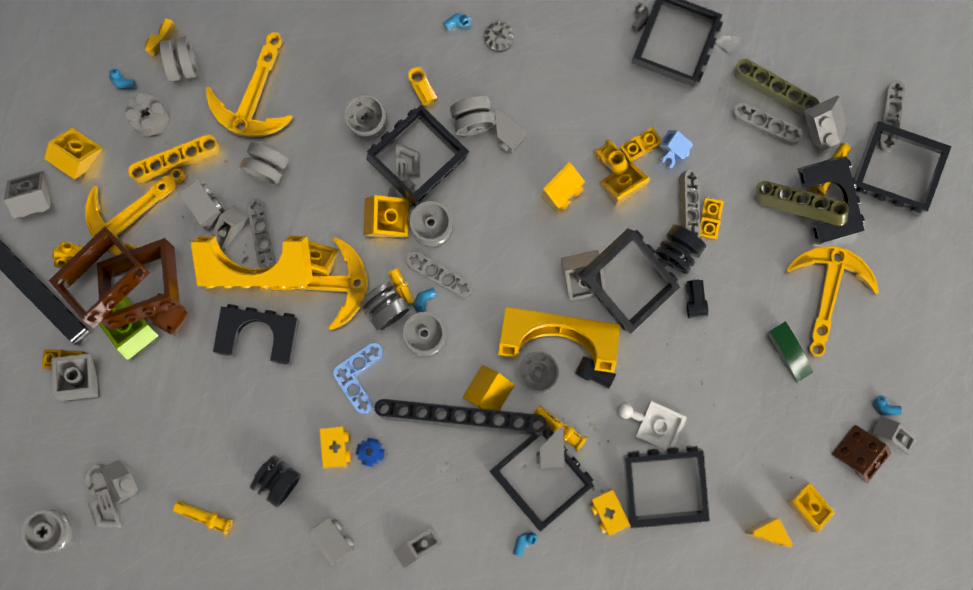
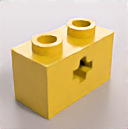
(328, 438)
(618, 521)

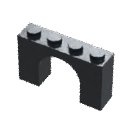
(836, 171)
(233, 320)

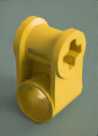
(609, 155)

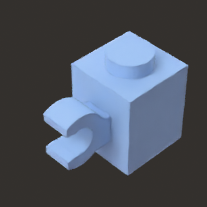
(675, 147)

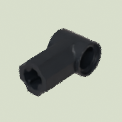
(697, 305)
(586, 371)

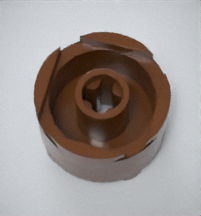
(170, 320)

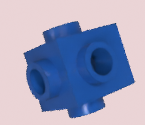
(378, 452)

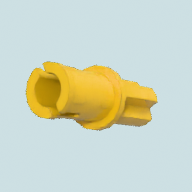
(401, 286)

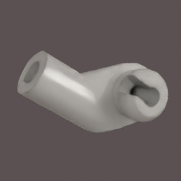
(642, 16)

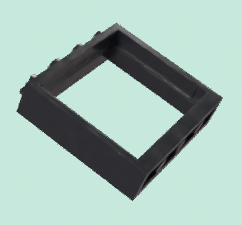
(690, 9)
(402, 126)
(909, 137)
(605, 257)
(571, 462)
(669, 518)

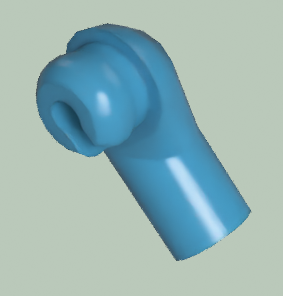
(458, 20)
(119, 81)
(422, 297)
(885, 409)
(523, 541)

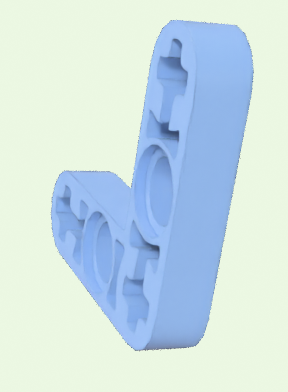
(353, 371)

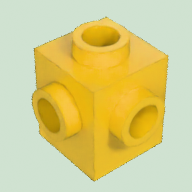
(64, 253)

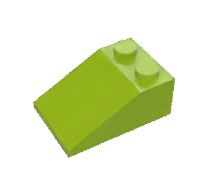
(130, 337)

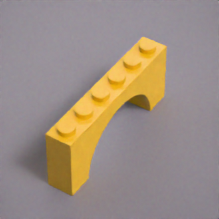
(216, 269)
(596, 337)

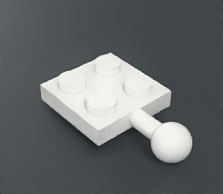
(658, 425)

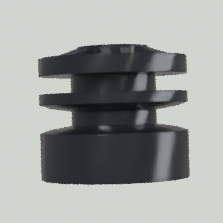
(682, 246)
(276, 481)

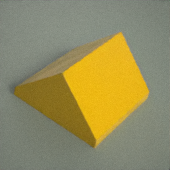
(625, 185)
(322, 258)
(488, 389)
(811, 508)
(771, 531)

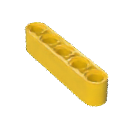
(165, 157)

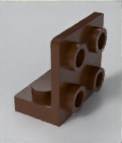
(862, 453)

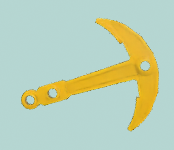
(248, 105)
(131, 213)
(832, 280)
(341, 284)

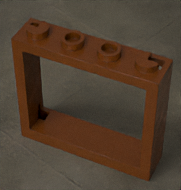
(82, 262)
(120, 263)

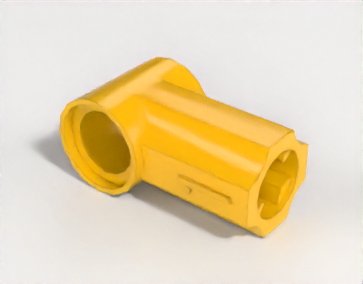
(422, 88)

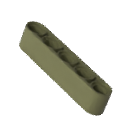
(766, 87)
(810, 200)

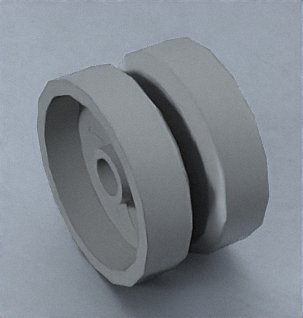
(178, 59)
(472, 115)
(264, 163)
(428, 213)
(432, 342)
(35, 527)

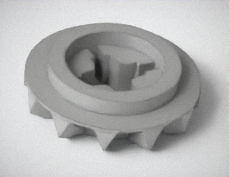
(501, 43)

